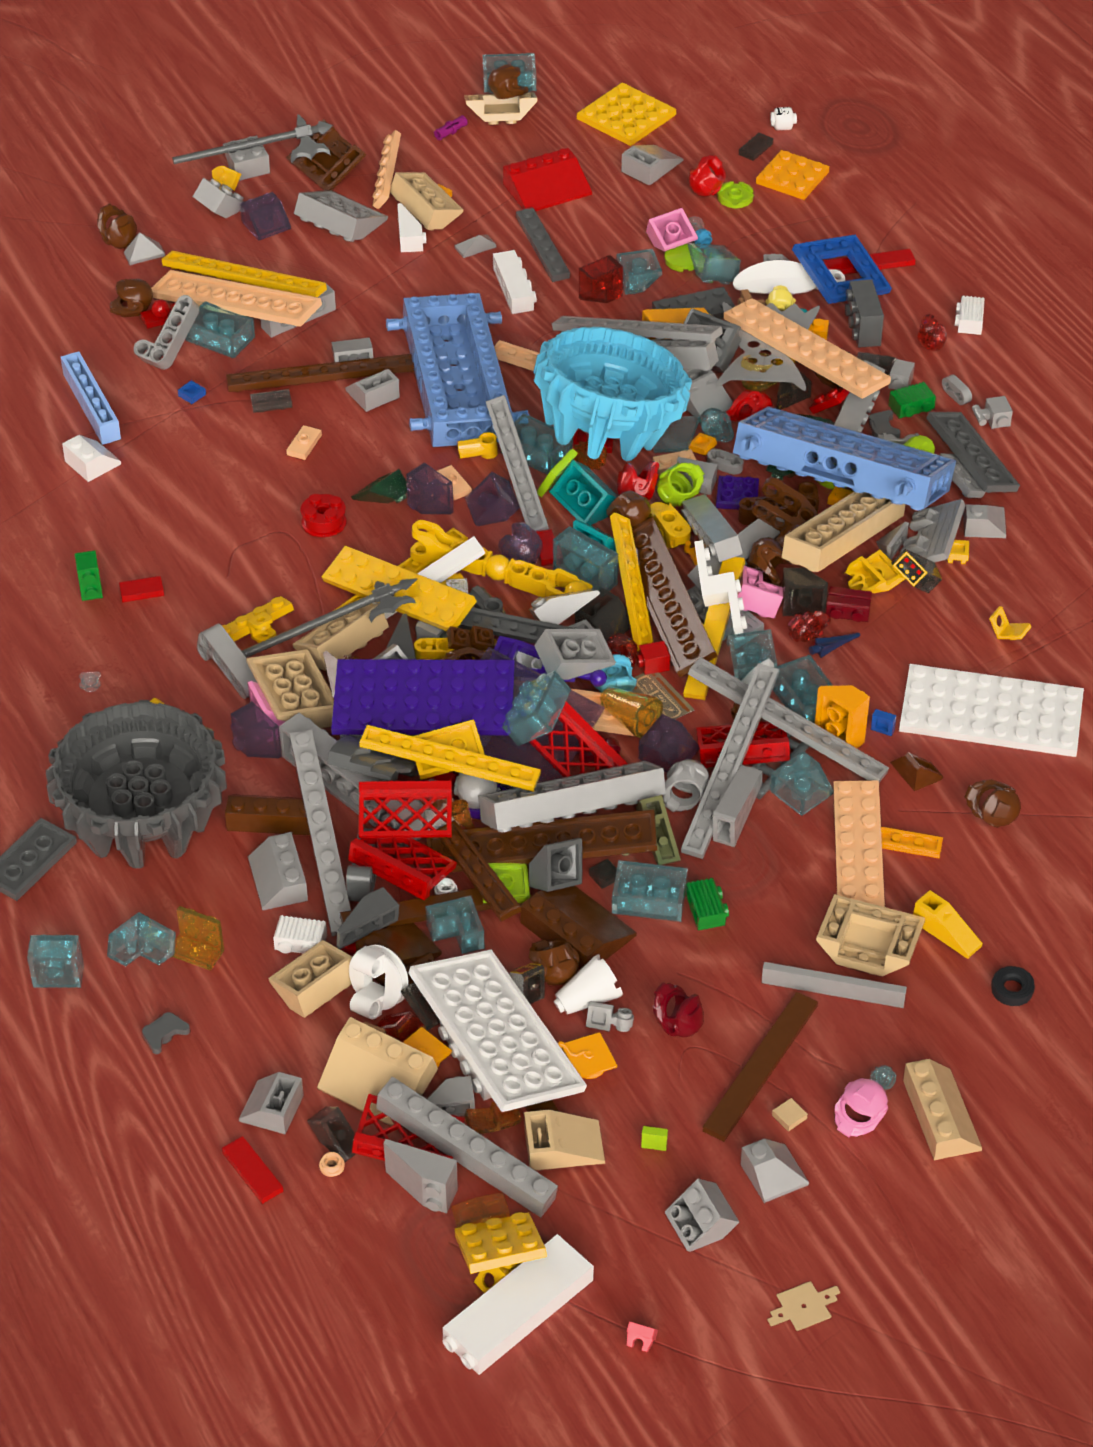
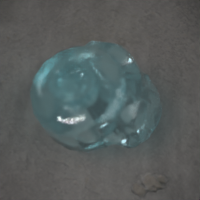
(717, 424)

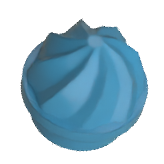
(704, 236)

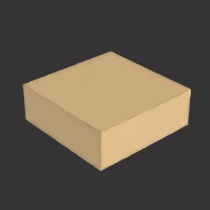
(789, 1114)

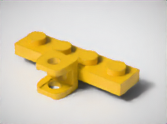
(258, 621)

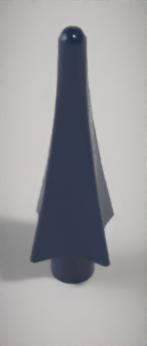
(826, 645)

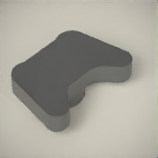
(880, 424)
(162, 1031)

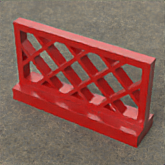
(586, 736)
(761, 750)
(405, 791)
(395, 869)
(373, 1145)

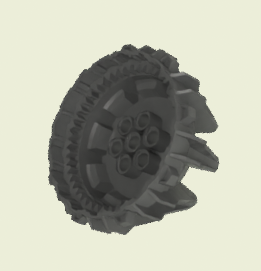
(137, 778)

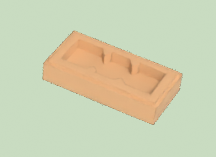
(304, 442)
(460, 486)

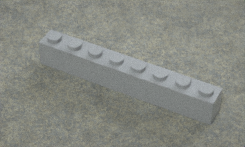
(466, 1147)

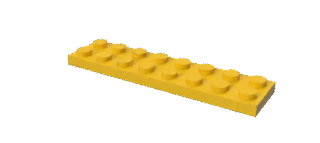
(434, 601)

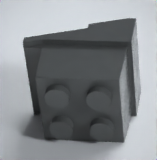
(725, 344)

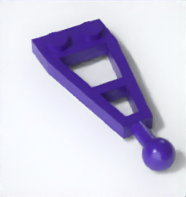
(510, 648)

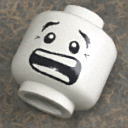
(783, 118)

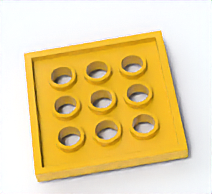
(626, 114)

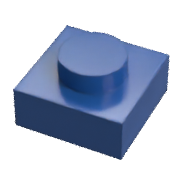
(191, 392)
(883, 722)

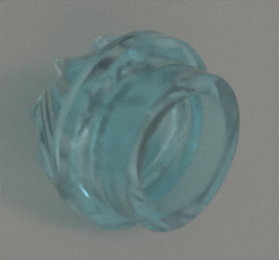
(884, 1076)

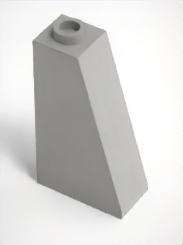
(736, 805)

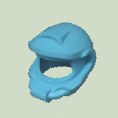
(619, 675)

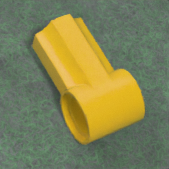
(483, 446)

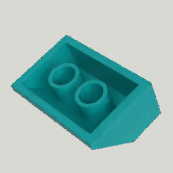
(583, 493)

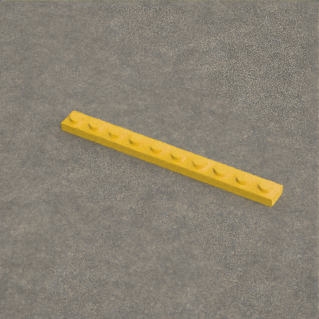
(243, 274)

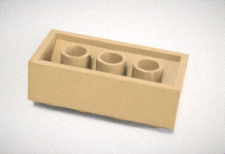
(424, 199)
(342, 635)
(940, 1109)

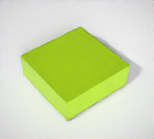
(654, 1138)

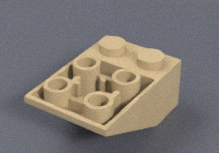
(562, 1140)

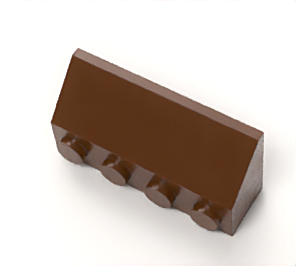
(266, 814)

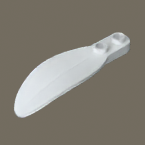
(769, 274)

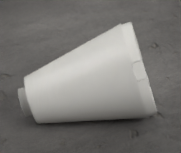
(590, 983)

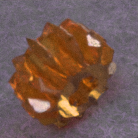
(583, 457)

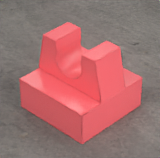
(645, 1333)

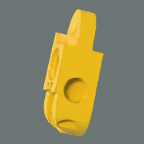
(671, 524)

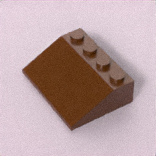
(575, 918)

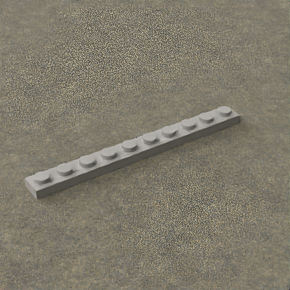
(646, 329)
(792, 723)
(730, 758)
(320, 827)

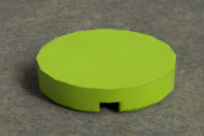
(735, 195)
(679, 258)

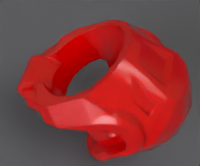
(703, 180)
(747, 404)
(642, 484)

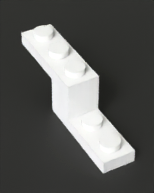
(720, 588)

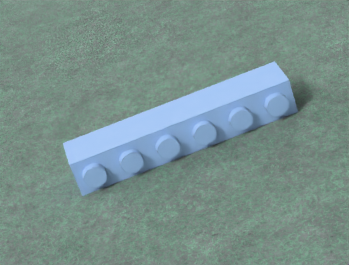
(90, 398)

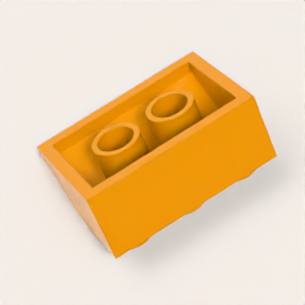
(843, 712)

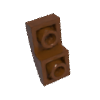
(476, 637)

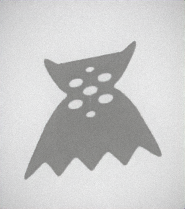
(777, 373)

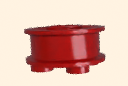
(323, 515)

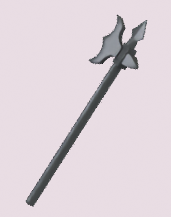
(307, 146)
(381, 593)

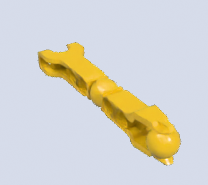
(516, 573)

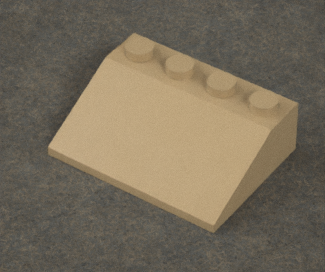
(294, 686)
(367, 1060)

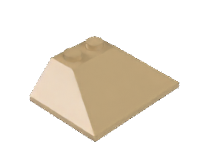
(495, 110)
(869, 936)

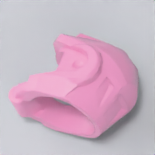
(865, 1098)

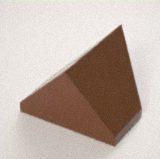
(917, 771)

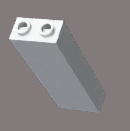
(517, 1305)

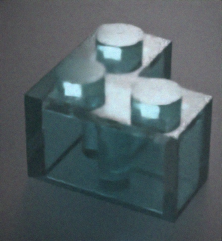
(456, 919)
(141, 938)

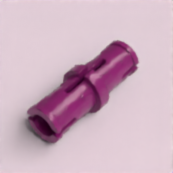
(450, 127)

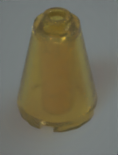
(632, 709)

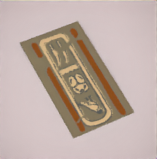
(656, 685)

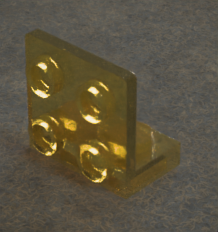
(199, 938)

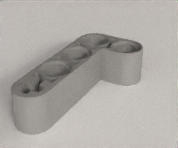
(184, 311)
(219, 646)

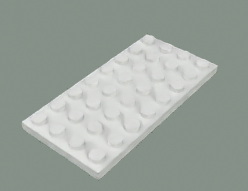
(992, 710)
(497, 1030)

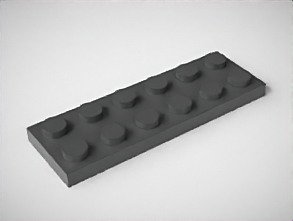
(973, 452)

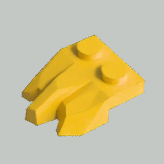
(873, 573)

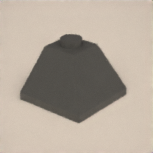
(557, 866)

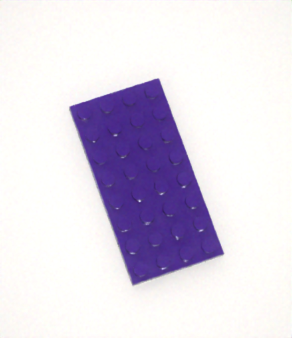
(421, 695)

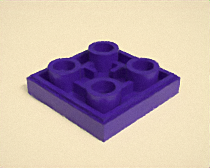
(734, 489)

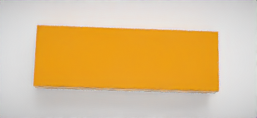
(911, 842)

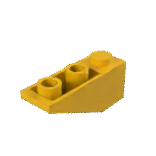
(946, 924)

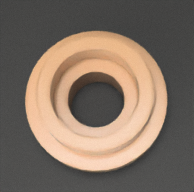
(331, 1159)

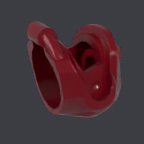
(686, 1016)

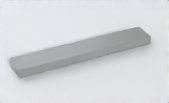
(834, 984)

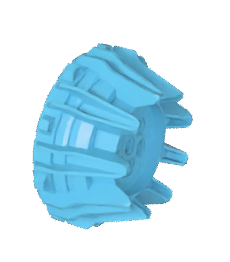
(610, 388)

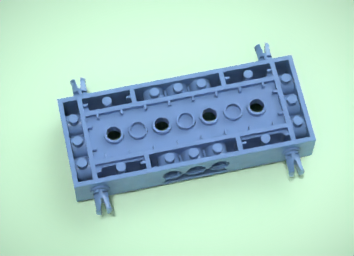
(463, 322)
(878, 464)

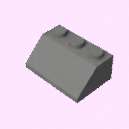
(278, 872)

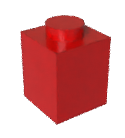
(653, 658)

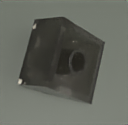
(802, 592)

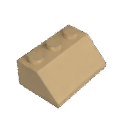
(313, 978)

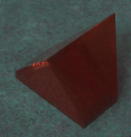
(400, 1025)

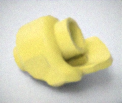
(780, 298)

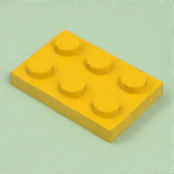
(459, 735)

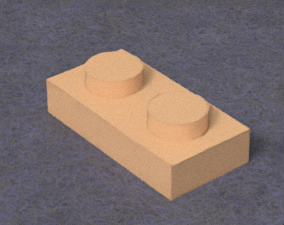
(668, 460)

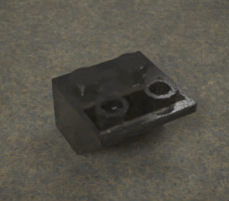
(605, 613)

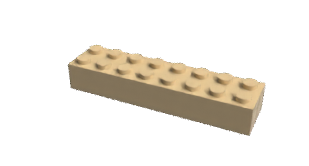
(839, 530)

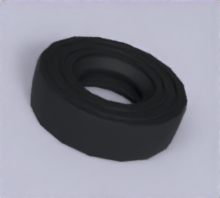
(1017, 974)

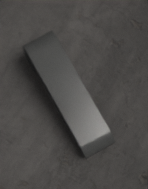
(360, 879)

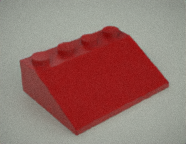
(546, 180)

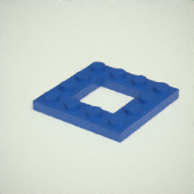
(811, 256)

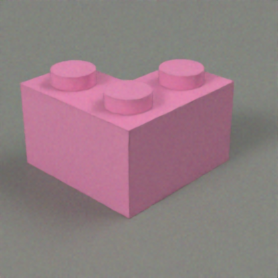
(759, 595)

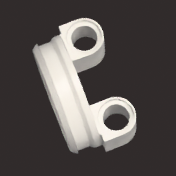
(369, 996)

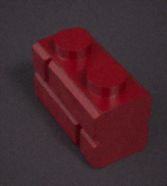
(849, 604)

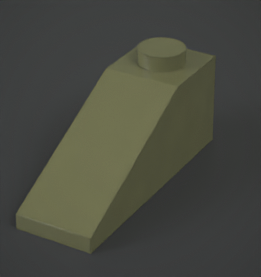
(666, 844)

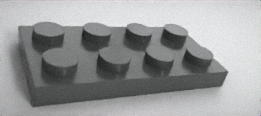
(709, 299)
(32, 857)

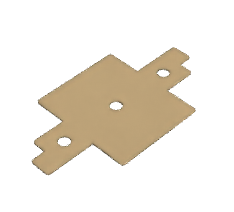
(803, 1317)

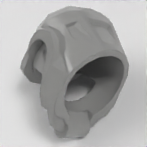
(688, 777)
(469, 787)

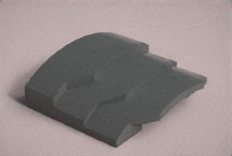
(350, 756)

